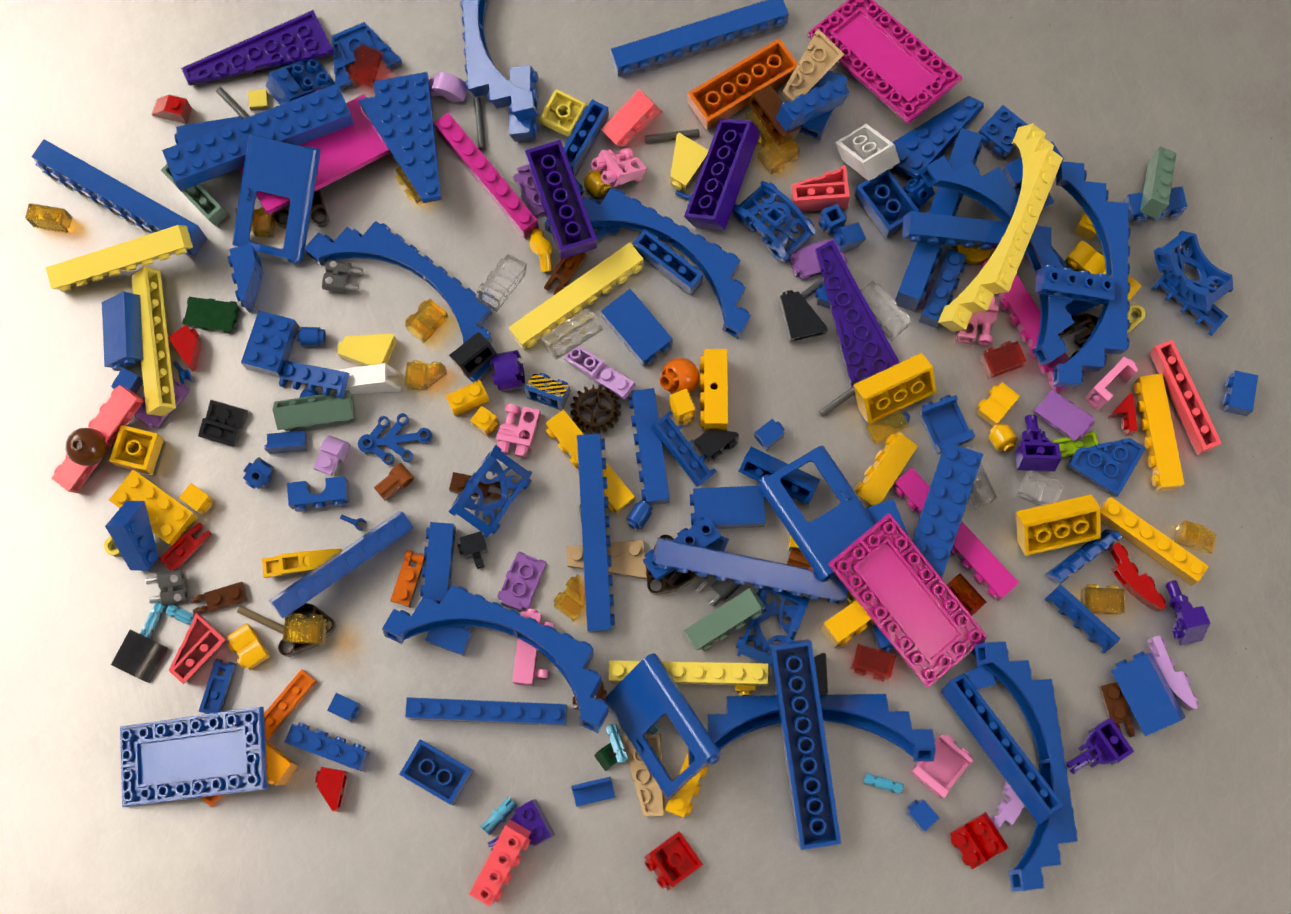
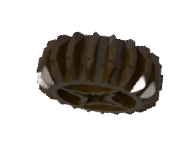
(589, 407)

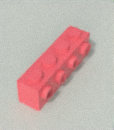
(500, 863)

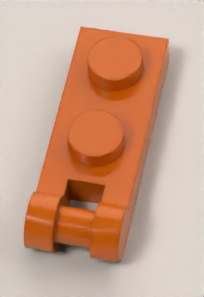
(408, 579)

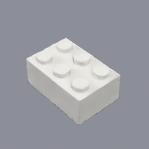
(867, 152)

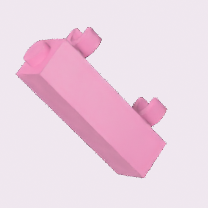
(526, 656)

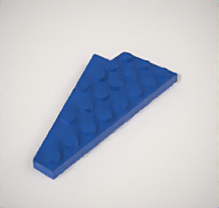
(405, 123)

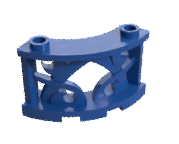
(746, 215)
(1210, 276)
(491, 465)
(794, 612)

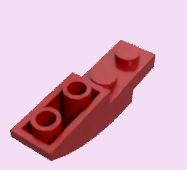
(1138, 586)

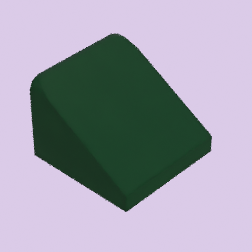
(606, 757)

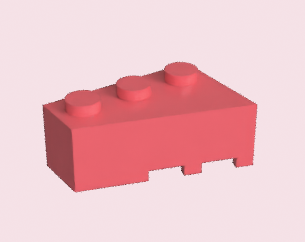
(631, 119)
(821, 192)
(197, 647)

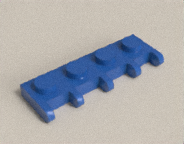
(1212, 318)
(314, 376)
(682, 449)
(1081, 556)
(1083, 618)

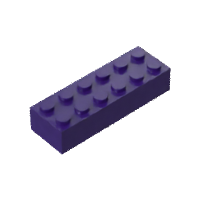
(722, 174)
(560, 199)

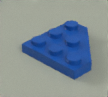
(1108, 463)

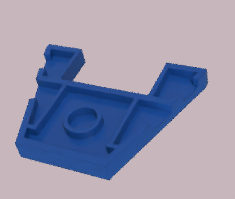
(345, 44)

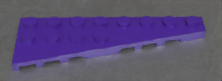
(283, 44)
(858, 331)

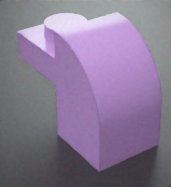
(448, 86)
(331, 453)

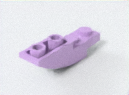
(599, 372)
(1177, 681)
(1009, 809)

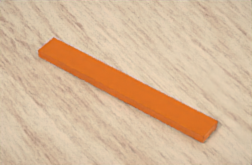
(280, 711)

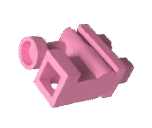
(618, 167)
(986, 320)
(518, 435)

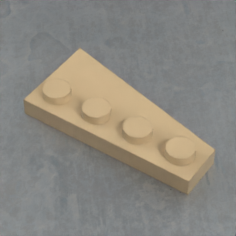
(813, 65)
(625, 557)
(648, 791)

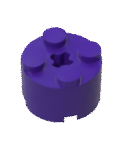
(508, 371)

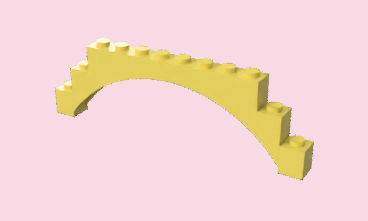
(998, 274)

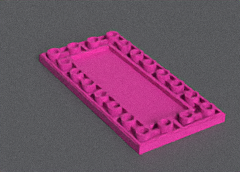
(887, 58)
(340, 154)
(907, 600)

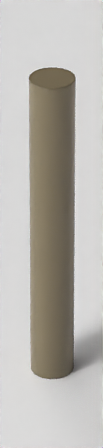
(261, 619)

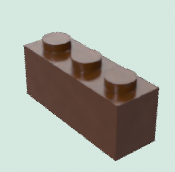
(766, 106)

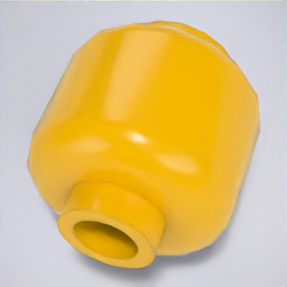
(595, 185)
(1003, 438)

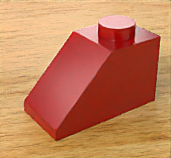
(172, 108)
(187, 345)
(331, 785)

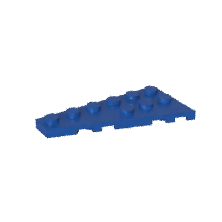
(934, 136)

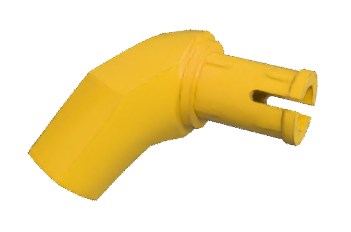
(541, 247)

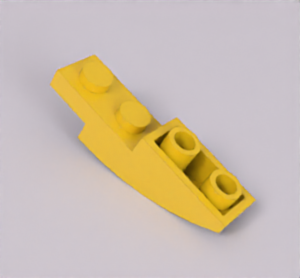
(296, 562)

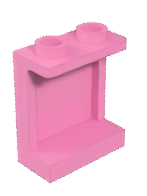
(1099, 395)
(945, 769)

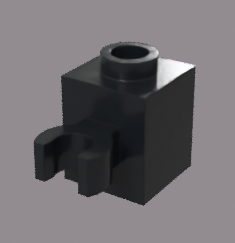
(473, 547)

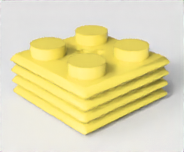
(560, 103)

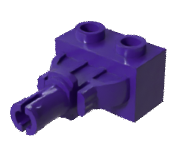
(1036, 450)
(1190, 622)
(1104, 745)
(532, 818)

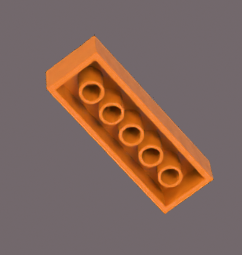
(732, 88)

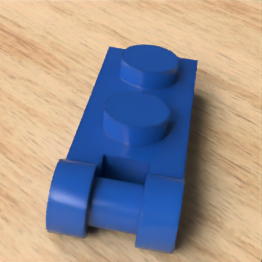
(217, 687)

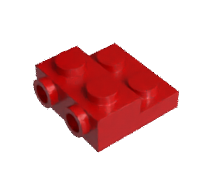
(978, 841)
(672, 861)

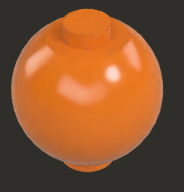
(679, 375)

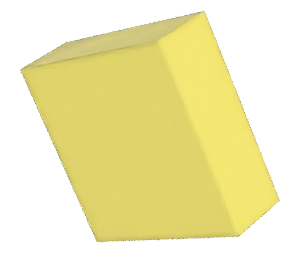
(258, 99)

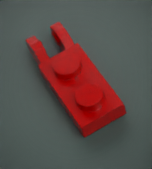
(184, 548)

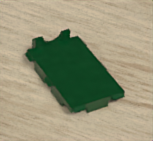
(211, 314)

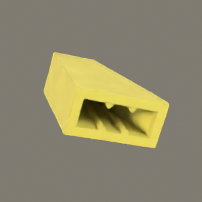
(686, 163)
(367, 349)

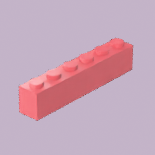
(1185, 397)
(112, 414)

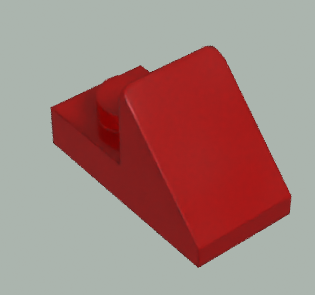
(1126, 410)

